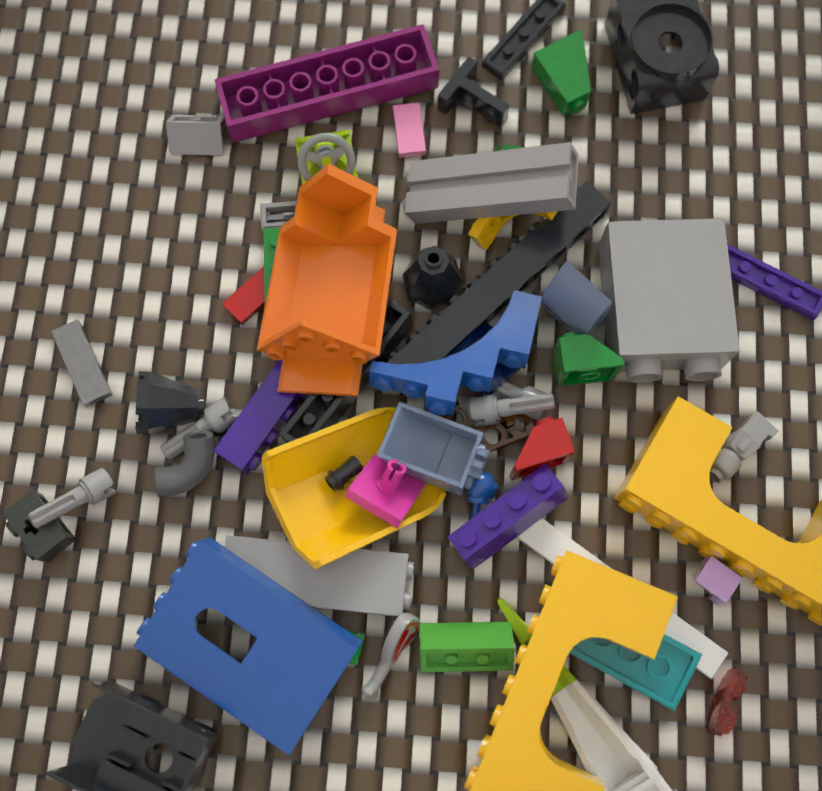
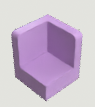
(717, 580)

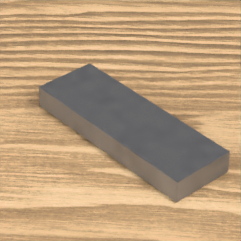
(81, 363)

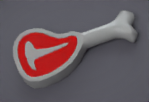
(398, 638)

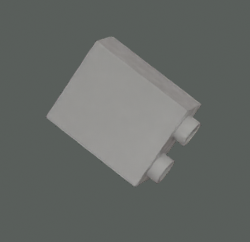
(669, 297)

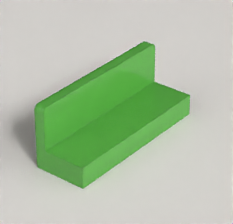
(466, 647)

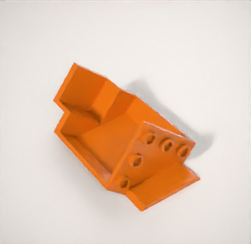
(328, 286)

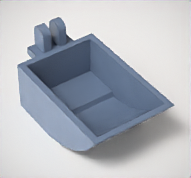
(576, 301)
(434, 449)

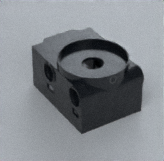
(649, 72)
(116, 740)

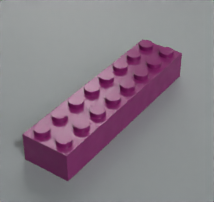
(328, 83)

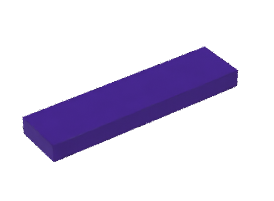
(774, 284)

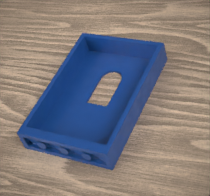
(288, 666)

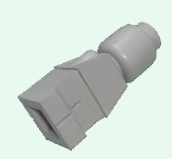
(740, 445)

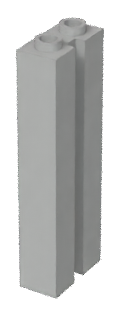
(492, 184)
(355, 583)

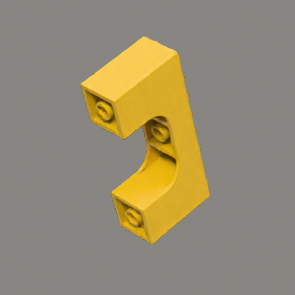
(674, 492)
(580, 605)

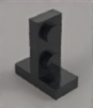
(472, 95)

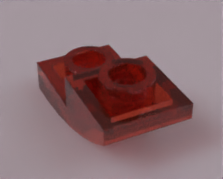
(721, 712)

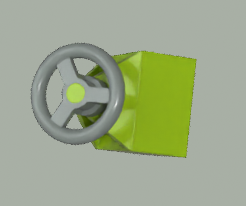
(323, 149)

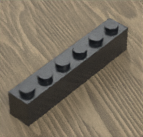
(326, 410)

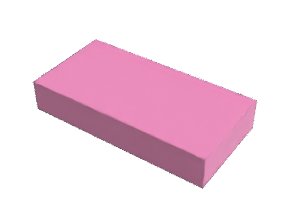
(409, 130)

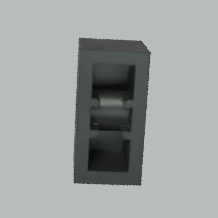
(50, 539)

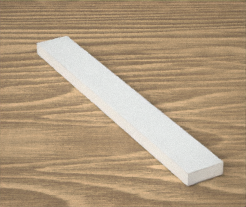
(551, 542)

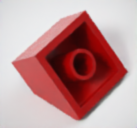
(546, 445)

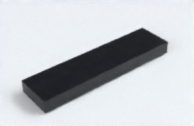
(522, 37)

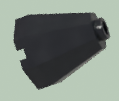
(432, 277)
(165, 403)

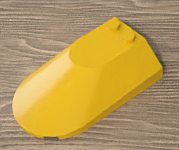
(314, 517)

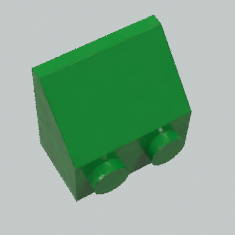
(583, 360)

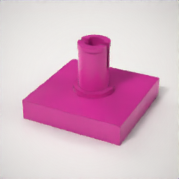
(385, 490)

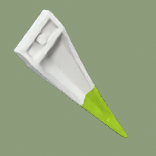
(595, 734)

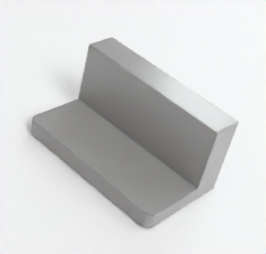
(195, 134)

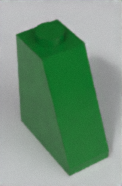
(564, 73)

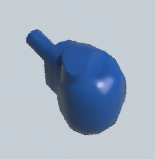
(481, 491)

